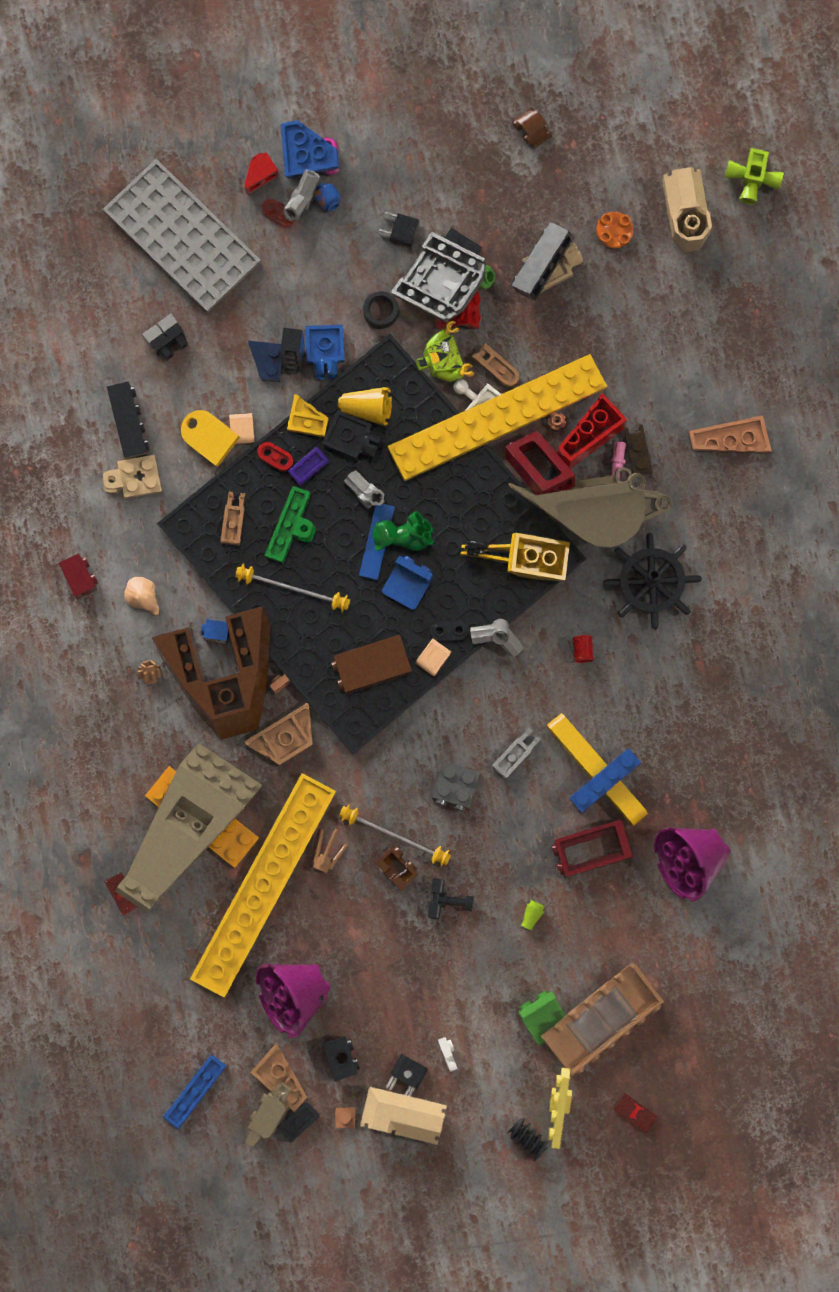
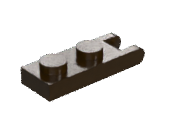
(638, 451)

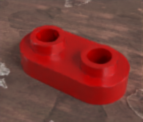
(276, 456)

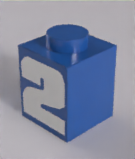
(215, 631)

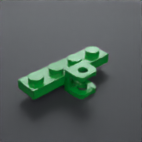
(291, 526)

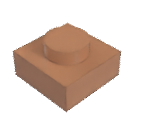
(279, 683)
(345, 1118)

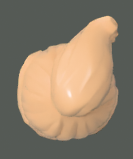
(141, 594)

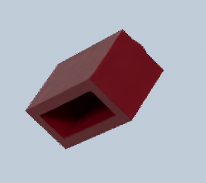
(77, 576)

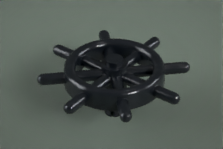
(652, 580)

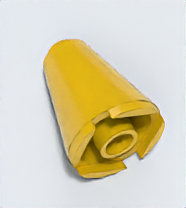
(368, 405)

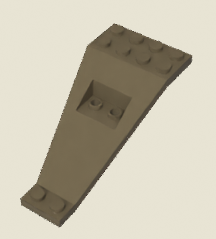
(192, 815)

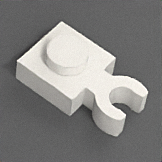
(447, 1048)

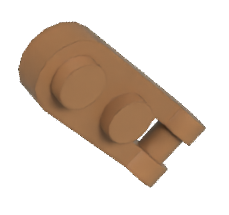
(496, 366)

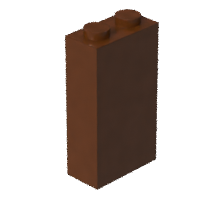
(371, 665)

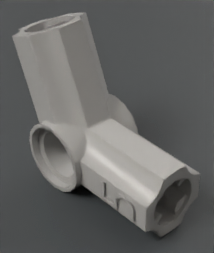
(302, 195)
(365, 492)
(498, 633)

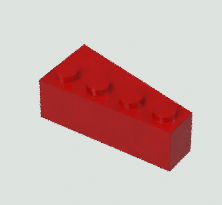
(592, 431)

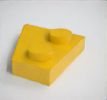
(306, 419)

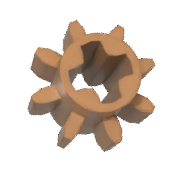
(149, 672)

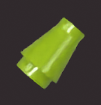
(532, 914)

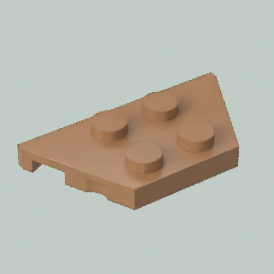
(285, 737)

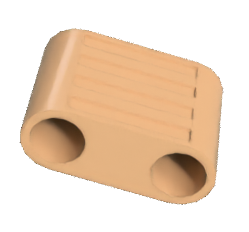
(243, 426)
(433, 657)

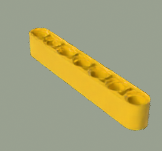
(592, 764)

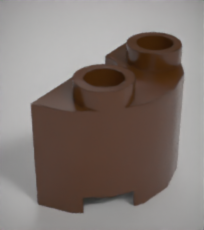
(533, 127)
(396, 868)

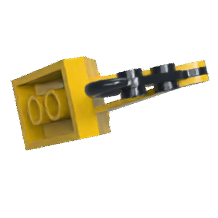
(528, 557)

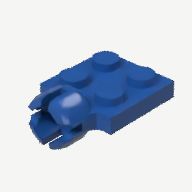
(325, 349)

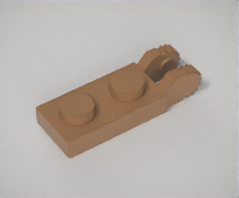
(233, 521)

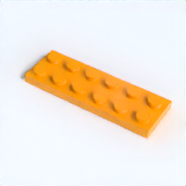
(234, 840)

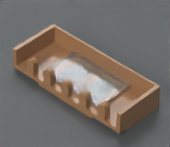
(602, 1019)

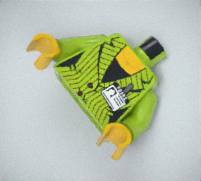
(443, 357)

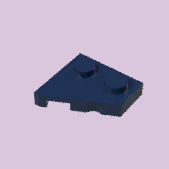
(267, 359)

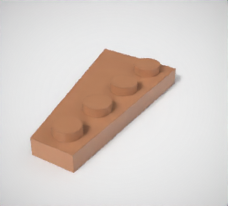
(737, 436)

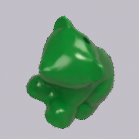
(412, 535)

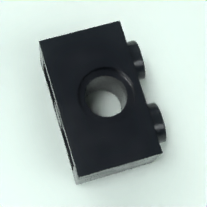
(337, 1046)

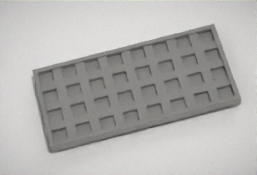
(181, 235)

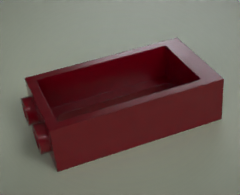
(528, 472)
(611, 828)

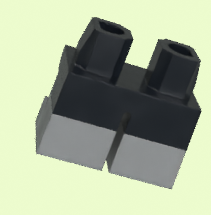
(174, 335)

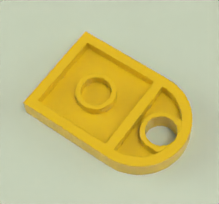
(209, 437)

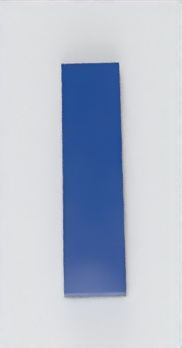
(373, 559)
(194, 1091)

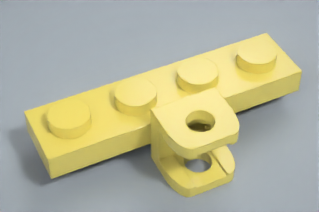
(559, 1105)

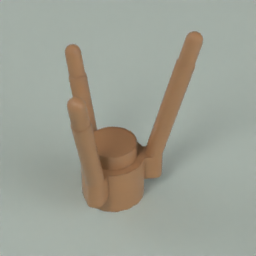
(323, 862)

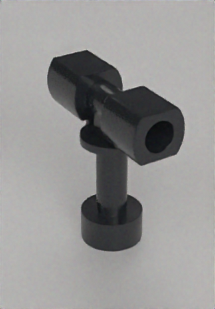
(440, 899)

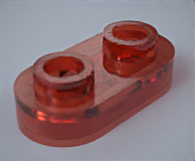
(276, 214)

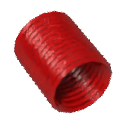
(583, 649)

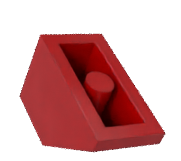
(260, 172)

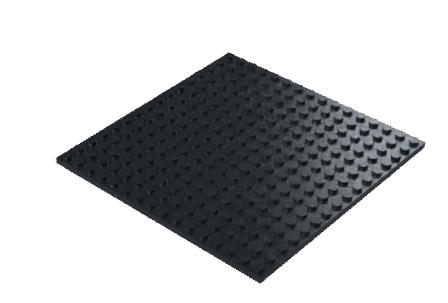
(459, 498)

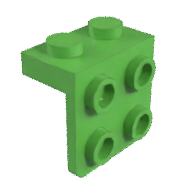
(541, 1014)

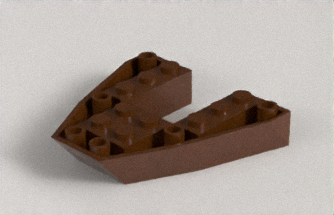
(232, 702)

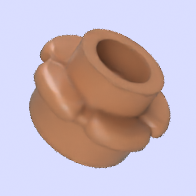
(556, 416)

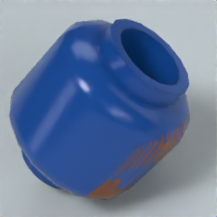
(327, 197)

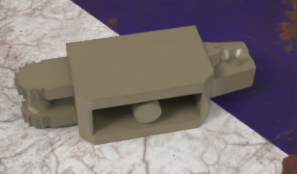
(270, 1114)

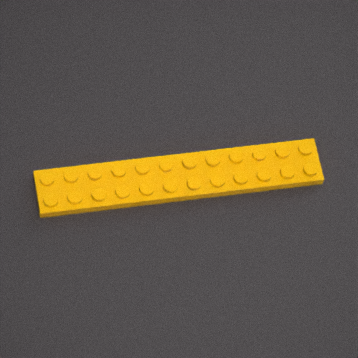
(497, 417)
(263, 885)

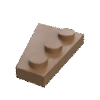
(276, 1069)

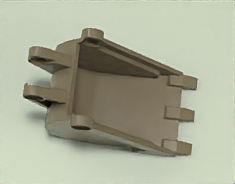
(601, 507)

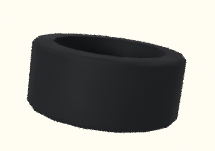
(380, 295)

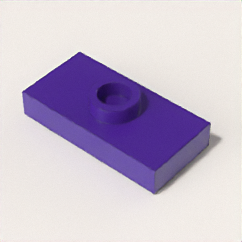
(308, 466)

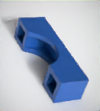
(605, 780)

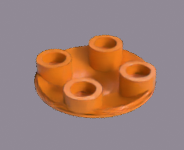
(614, 229)

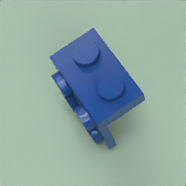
(407, 582)

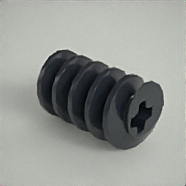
(528, 1138)

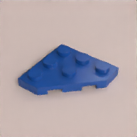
(306, 151)

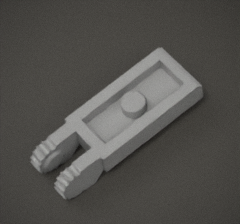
(514, 755)

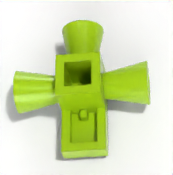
(754, 175)

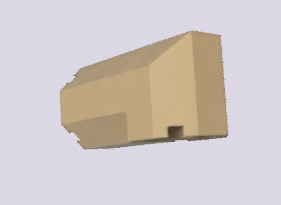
(687, 208)
(403, 1113)

